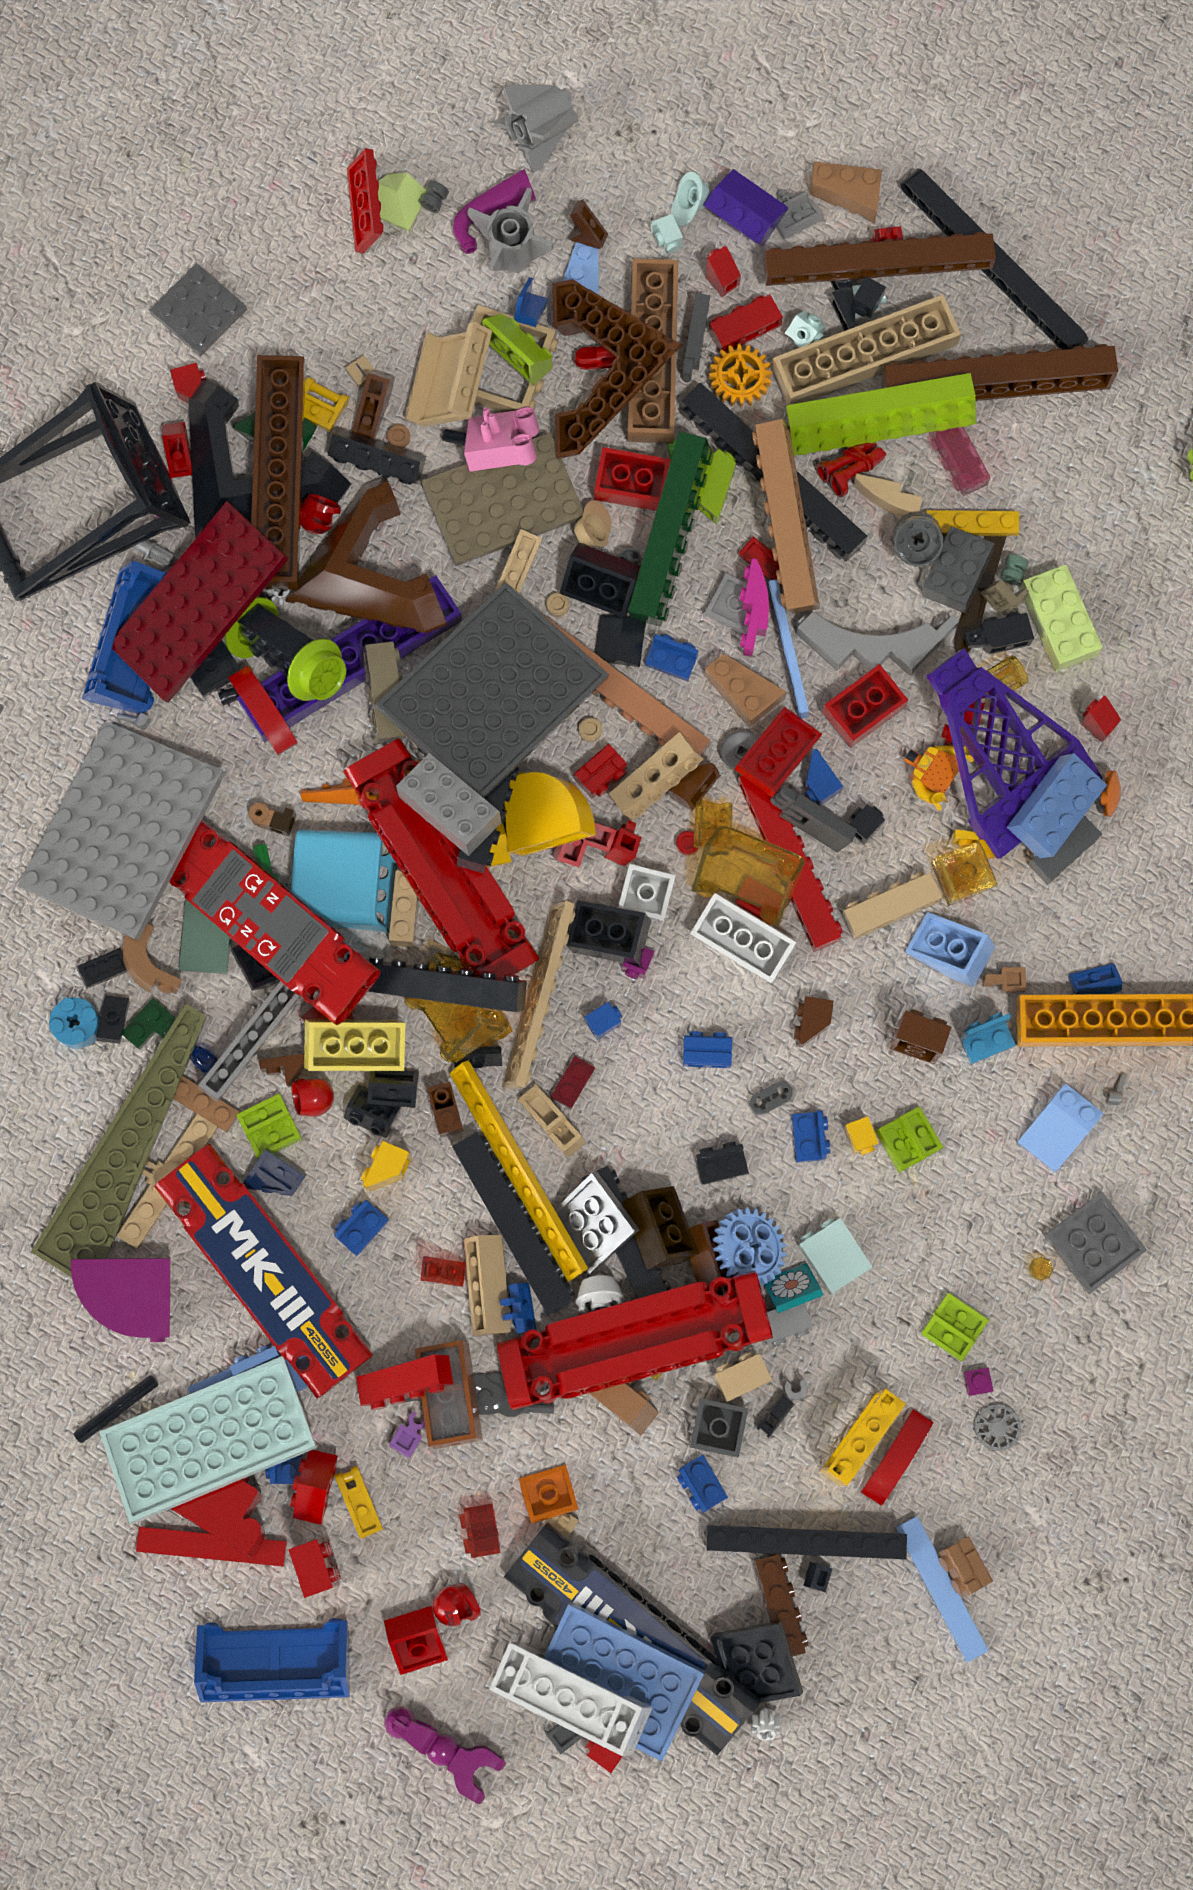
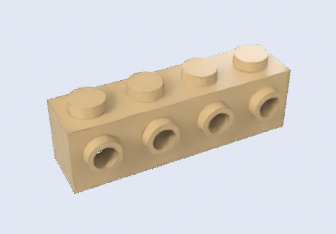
(891, 905)
(486, 1284)

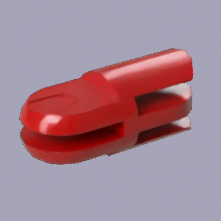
(593, 358)

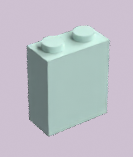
(834, 1255)

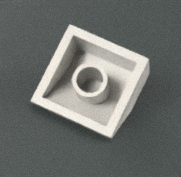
(647, 891)

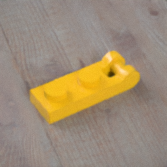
(359, 1503)

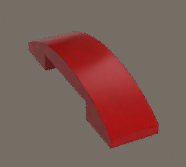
(263, 710)
(897, 1457)

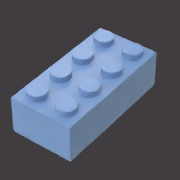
(1056, 806)

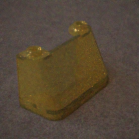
(749, 871)
(459, 1026)

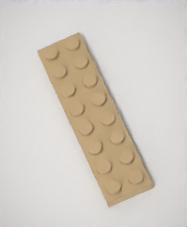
(536, 1002)

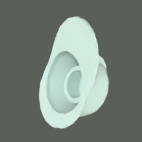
(689, 198)

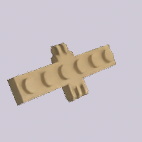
(152, 1204)

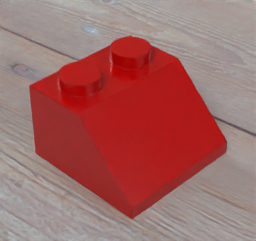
(415, 1640)

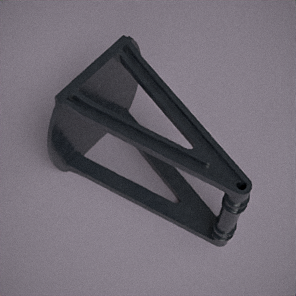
(139, 465)

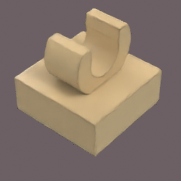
(564, 1523)

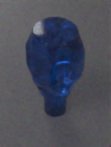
(203, 1059)

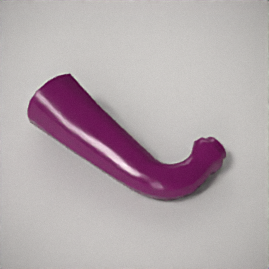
(498, 197)

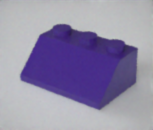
(746, 207)

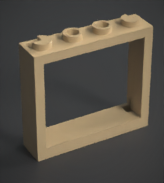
(501, 404)

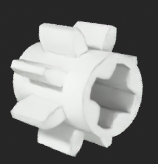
(276, 598)
(766, 1724)

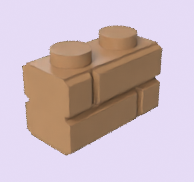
(964, 1567)

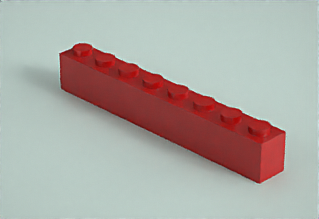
(807, 899)

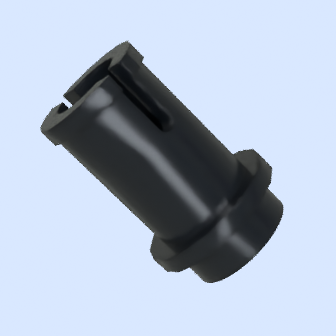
(228, 696)

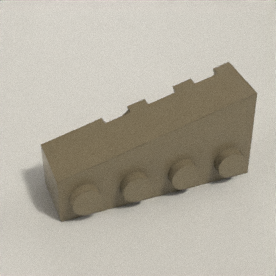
(382, 672)

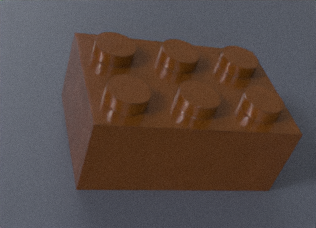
(920, 1036)

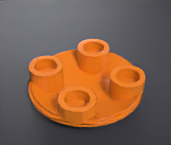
(1111, 797)

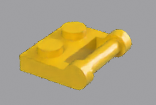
(319, 412)

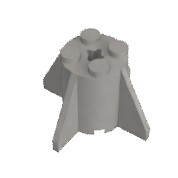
(537, 119)
(511, 236)

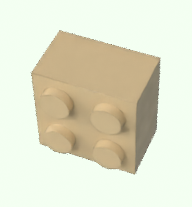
(741, 1377)

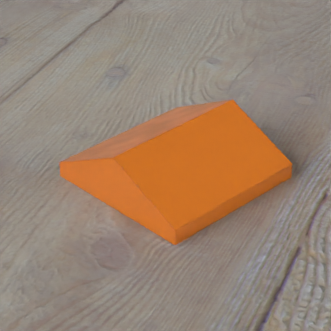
(548, 1494)

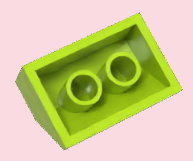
(518, 348)

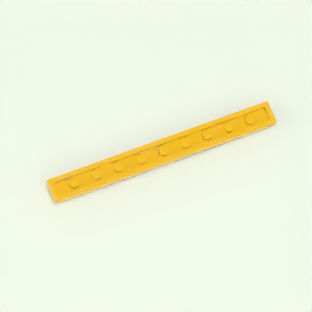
(518, 1171)

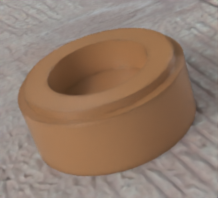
(398, 436)

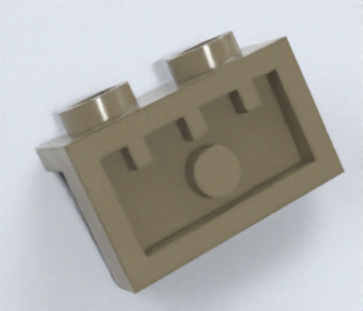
(1001, 596)

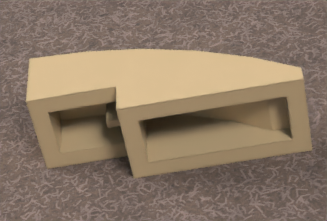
(887, 495)
(552, 1121)

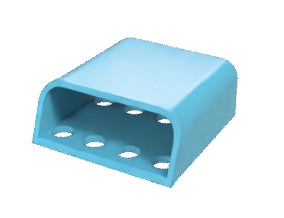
(340, 877)

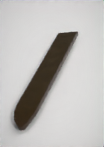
(976, 609)

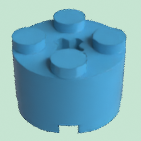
(72, 1010)

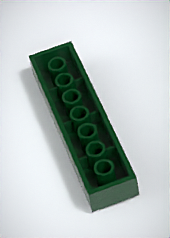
(670, 529)

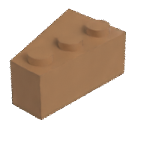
(743, 689)
(628, 1405)

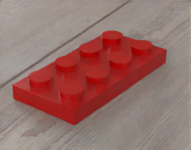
(364, 200)
(778, 751)

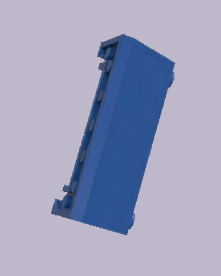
(110, 678)
(272, 1663)

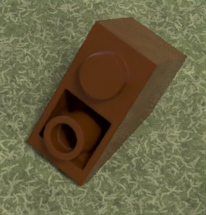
(815, 1019)
(445, 1109)

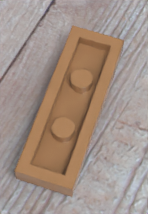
(197, 1101)

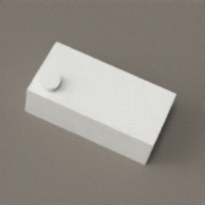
(744, 938)

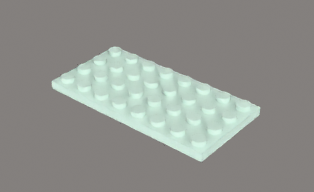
(207, 1440)

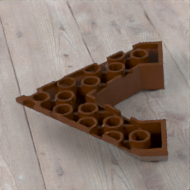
(638, 353)
(341, 586)

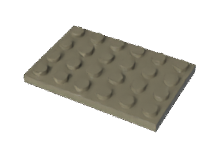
(490, 506)

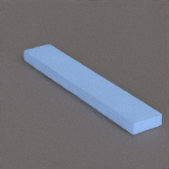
(788, 649)
(940, 1588)

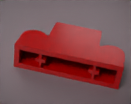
(227, 1515)

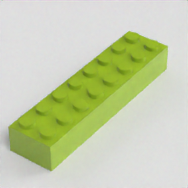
(882, 414)

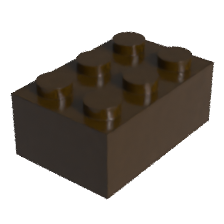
(663, 1227)

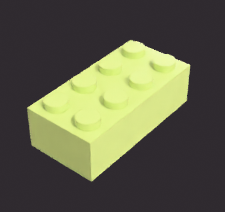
(1061, 618)

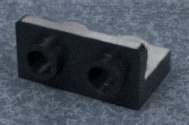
(372, 1117)
(721, 1163)

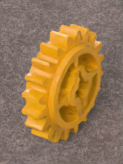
(748, 373)

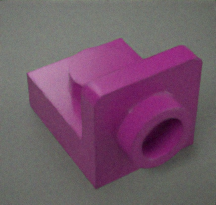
(635, 971)

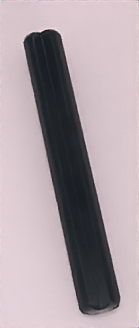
(115, 1409)

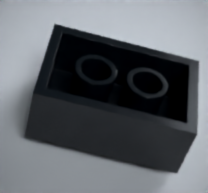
(600, 580)
(608, 932)

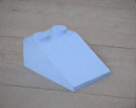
(951, 948)
(1060, 1127)

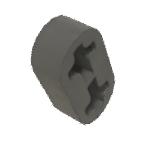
(768, 1093)

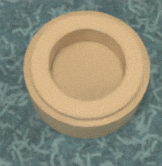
(557, 605)
(590, 729)

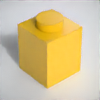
(861, 1136)

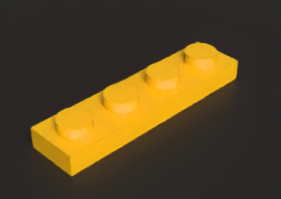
(978, 522)

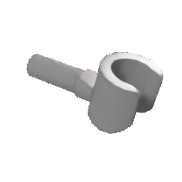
(141, 721)
(1115, 1097)

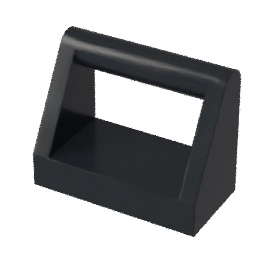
(393, 1091)

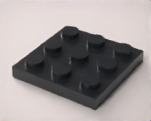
(759, 1660)

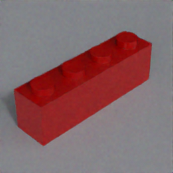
(405, 1381)

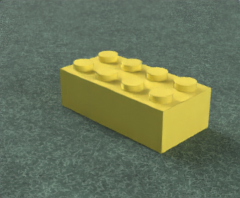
(354, 1045)

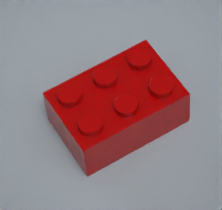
(630, 478)
(865, 706)
(315, 1567)

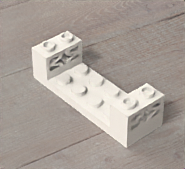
(570, 1699)

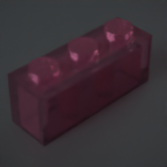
(960, 459)

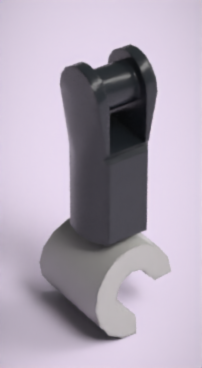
(782, 1407)

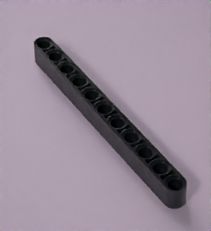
(1005, 273)

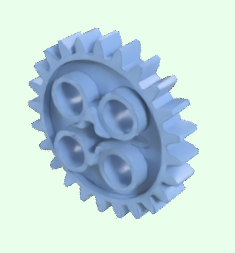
(749, 1245)

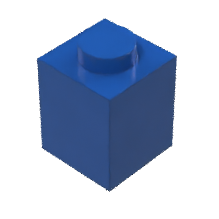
(603, 1020)

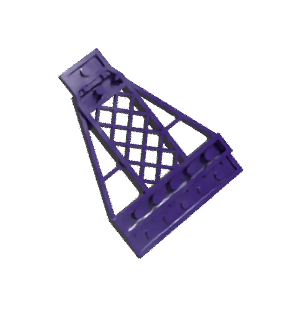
(960, 685)

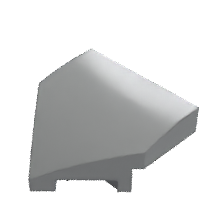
(800, 215)

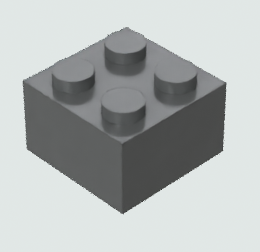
(718, 1427)

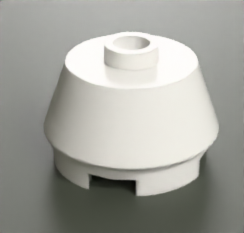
(598, 1293)

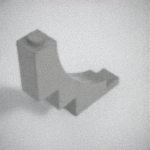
(905, 648)

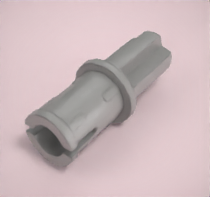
(154, 551)

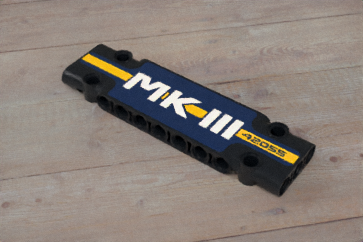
(601, 1591)

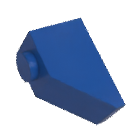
(821, 780)

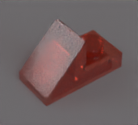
(442, 1271)

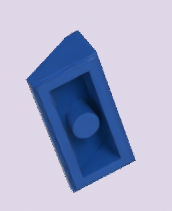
(1096, 981)

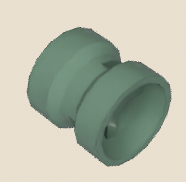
(1014, 569)

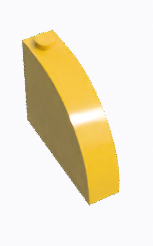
(545, 814)

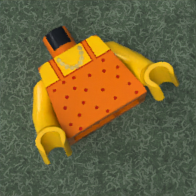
(934, 772)

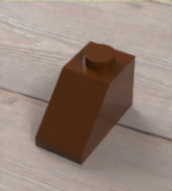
(694, 785)

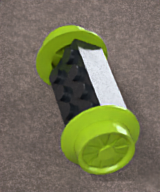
(311, 665)

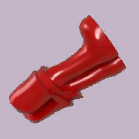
(859, 457)

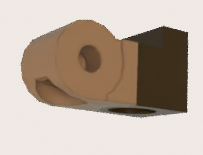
(272, 820)

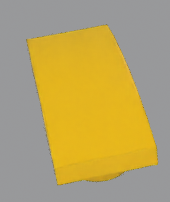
(965, 838)

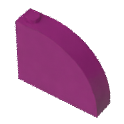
(126, 1294)

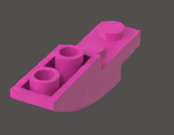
(755, 600)

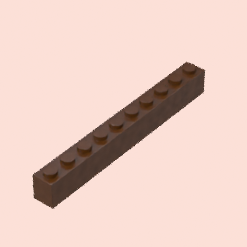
(879, 259)

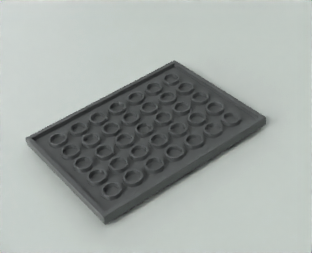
(492, 690)

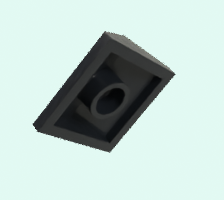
(620, 640)
(255, 973)

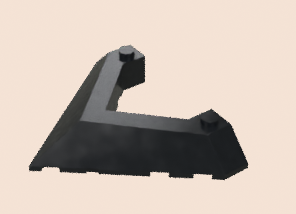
(213, 466)

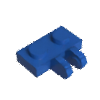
(522, 1306)

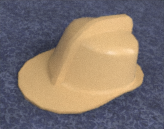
(594, 525)

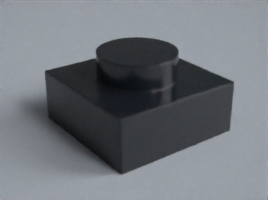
(817, 1577)

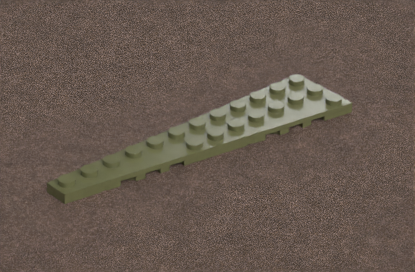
(104, 1188)

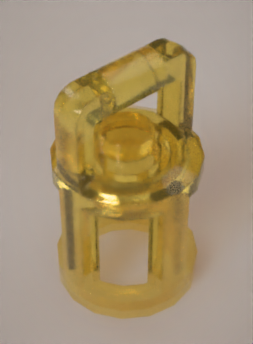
(1010, 673)

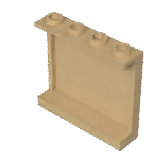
(448, 376)

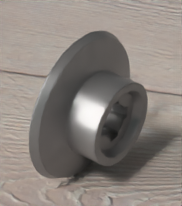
(731, 745)

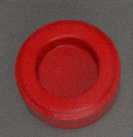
(685, 843)

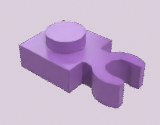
(407, 1438)

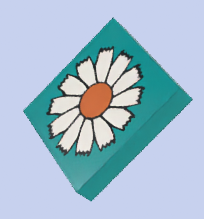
(793, 1288)

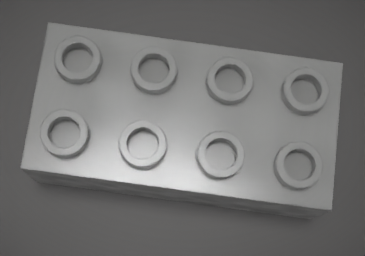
(449, 804)

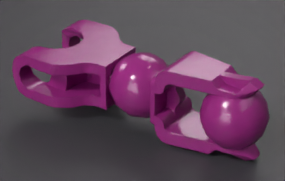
(443, 1750)

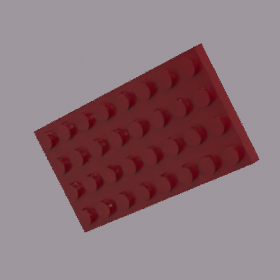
(198, 601)

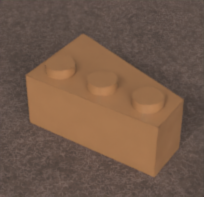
(848, 187)

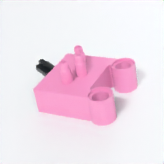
(497, 439)

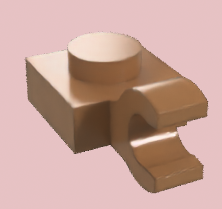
(1010, 978)

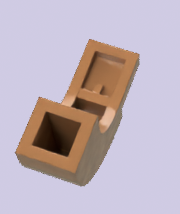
(141, 968)

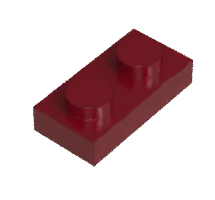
(573, 1082)

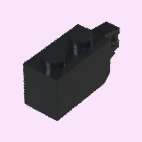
(1001, 634)

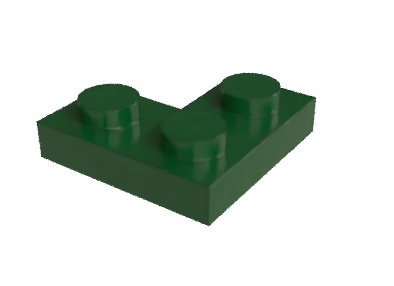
(150, 1020)

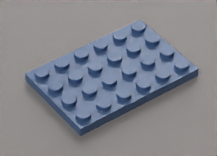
(628, 1668)

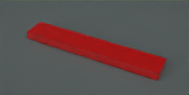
(206, 1547)

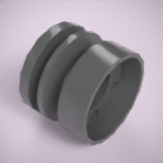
(920, 551)

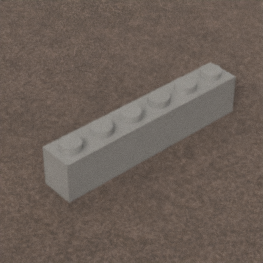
(248, 1042)

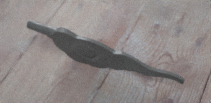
(493, 1398)

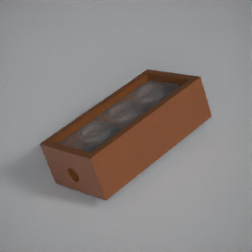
(452, 1414)

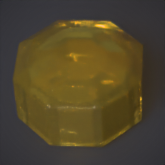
(1040, 1269)

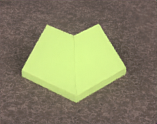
(400, 199)

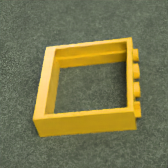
(862, 1437)

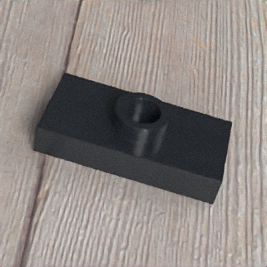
(102, 968)
(112, 1019)
(483, 1057)

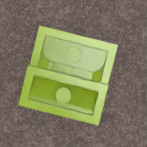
(269, 1126)
(909, 1139)
(955, 1326)

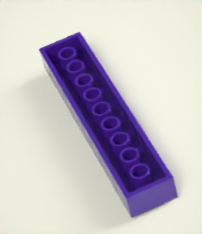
(351, 646)

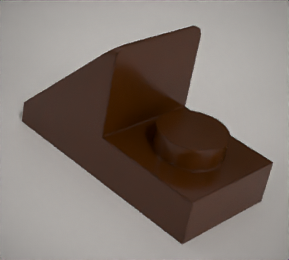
(588, 228)
(291, 1064)

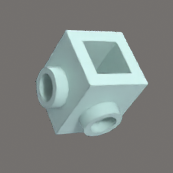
(806, 329)

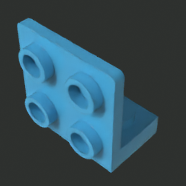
(987, 1039)

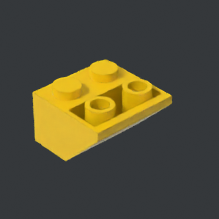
(387, 1167)

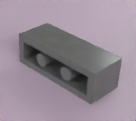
(1079, 840)

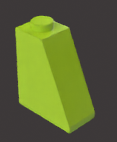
(717, 485)

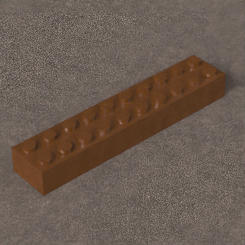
(1018, 374)
(279, 459)

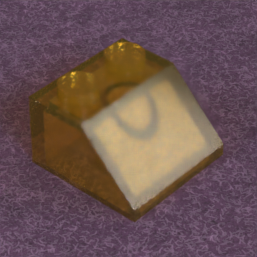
(963, 873)

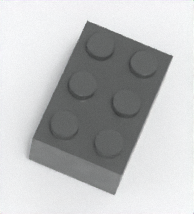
(958, 570)

